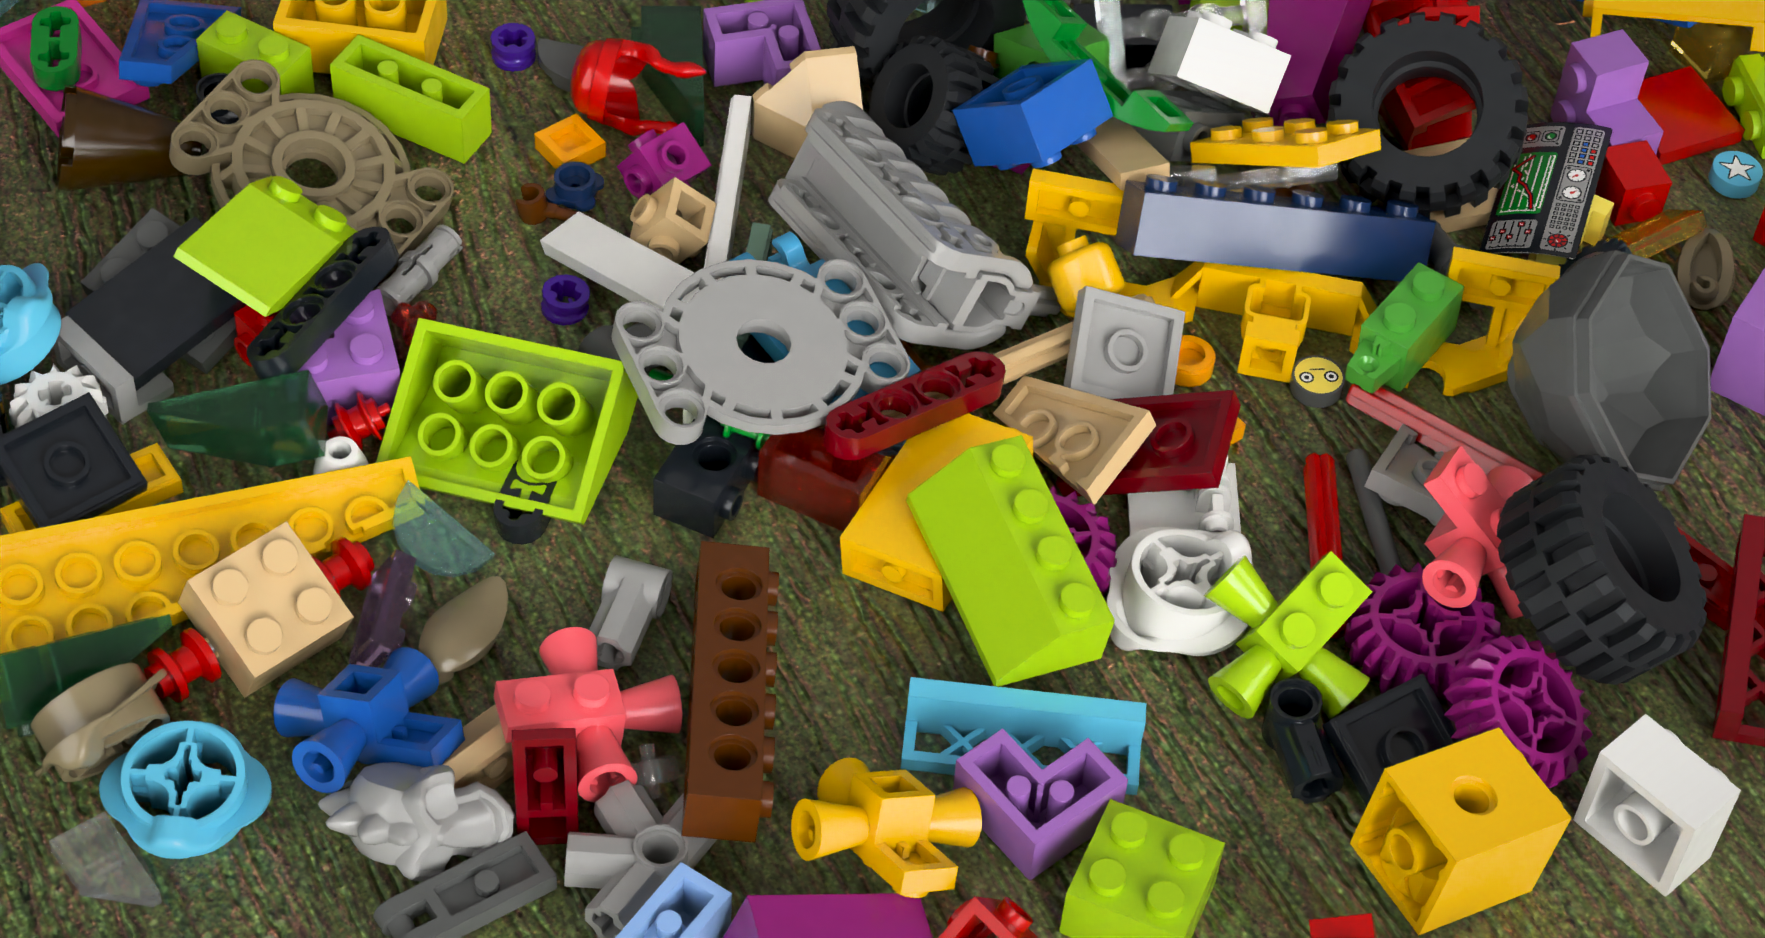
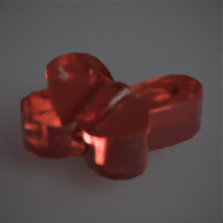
(406, 317)

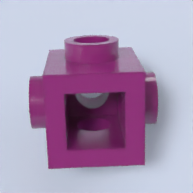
(662, 158)

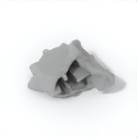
(417, 817)

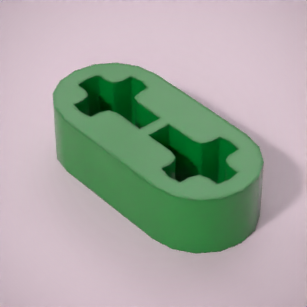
(48, 48)

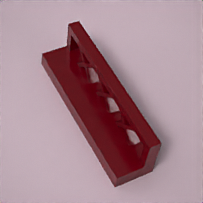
(1738, 638)

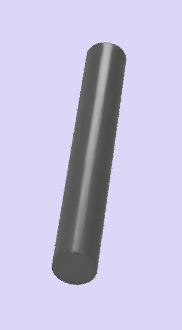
(1373, 512)

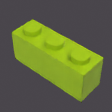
(414, 98)

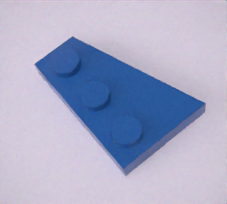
(164, 38)

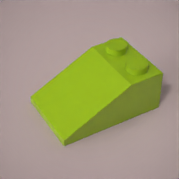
(265, 243)

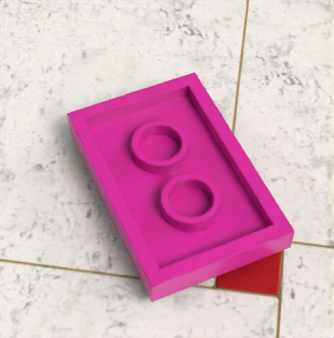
(98, 66)

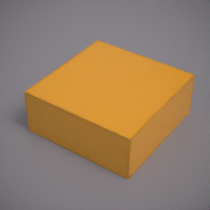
(570, 142)

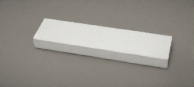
(615, 261)

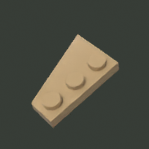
(1076, 432)

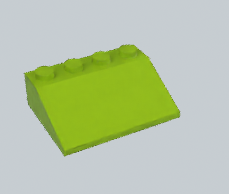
(488, 399)

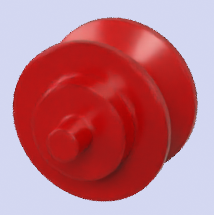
(360, 420)

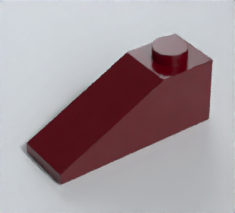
(545, 783)

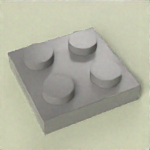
(1123, 346)

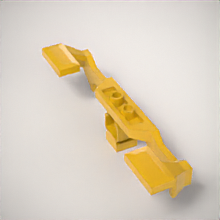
(1284, 303)

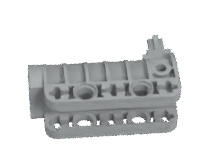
(929, 268)

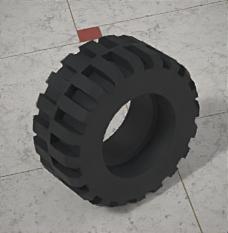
(880, 26)
(1447, 53)
(1601, 570)

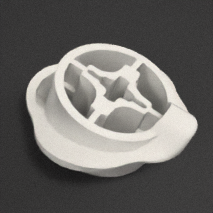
(1162, 588)

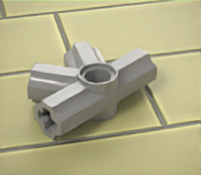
(630, 857)

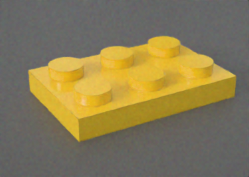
(1291, 145)

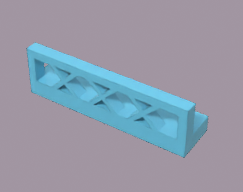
(1026, 715)

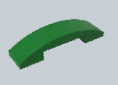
(1057, 33)

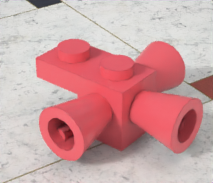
(1466, 535)
(591, 703)

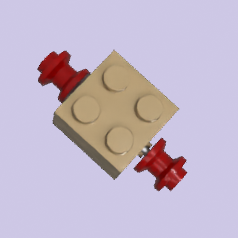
(261, 612)

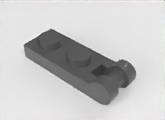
(470, 892)

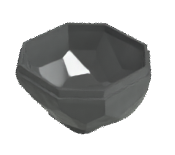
(1615, 367)

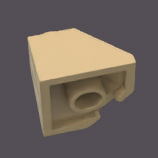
(814, 80)

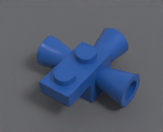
(365, 720)

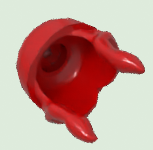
(604, 87)

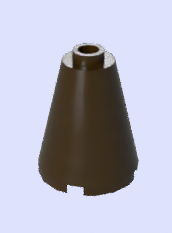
(113, 142)

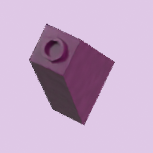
(1317, 39)

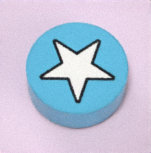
(1735, 174)

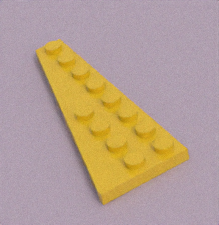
(138, 560)

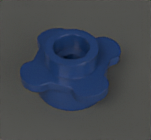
(575, 186)

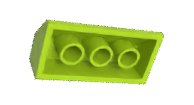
(1011, 563)

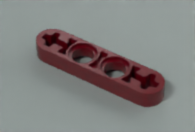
(862, 430)

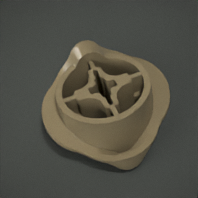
(98, 721)

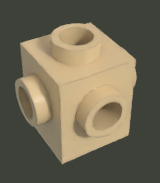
(673, 221)

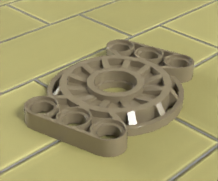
(280, 129)

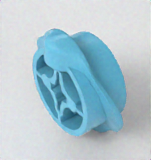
(27, 319)
(159, 771)

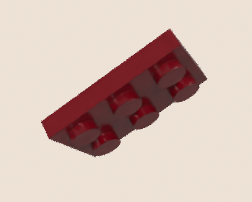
(1183, 449)

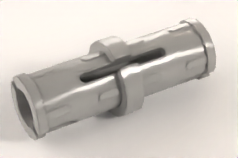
(420, 267)

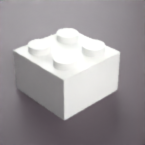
(1219, 62)
(1656, 804)

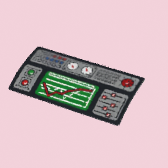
(1548, 191)

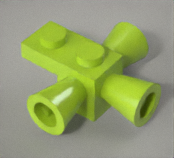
(1288, 635)

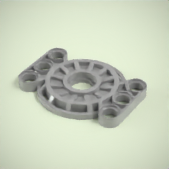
(746, 394)

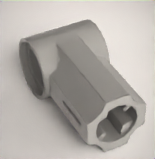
(630, 599)

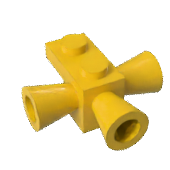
(888, 824)

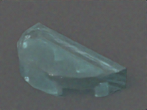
(435, 537)

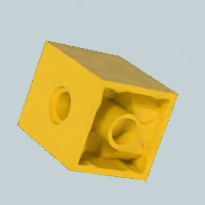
(1459, 830)

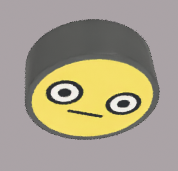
(1317, 381)

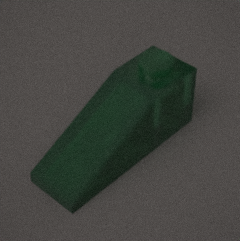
(678, 37)
(250, 422)
(45, 670)

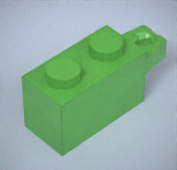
(1405, 330)

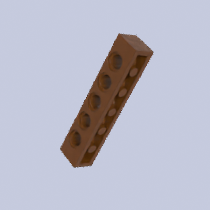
(729, 694)

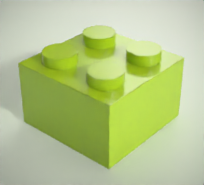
(1140, 878)

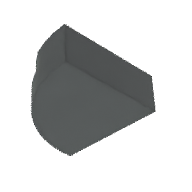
(557, 60)

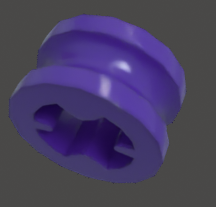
(513, 47)
(560, 312)

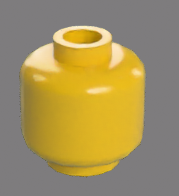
(1083, 266)

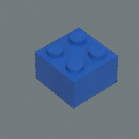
(1033, 114)

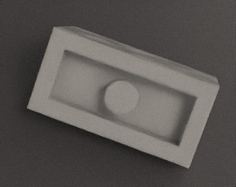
(117, 385)

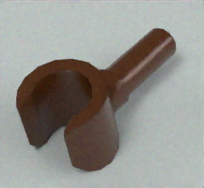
(536, 209)

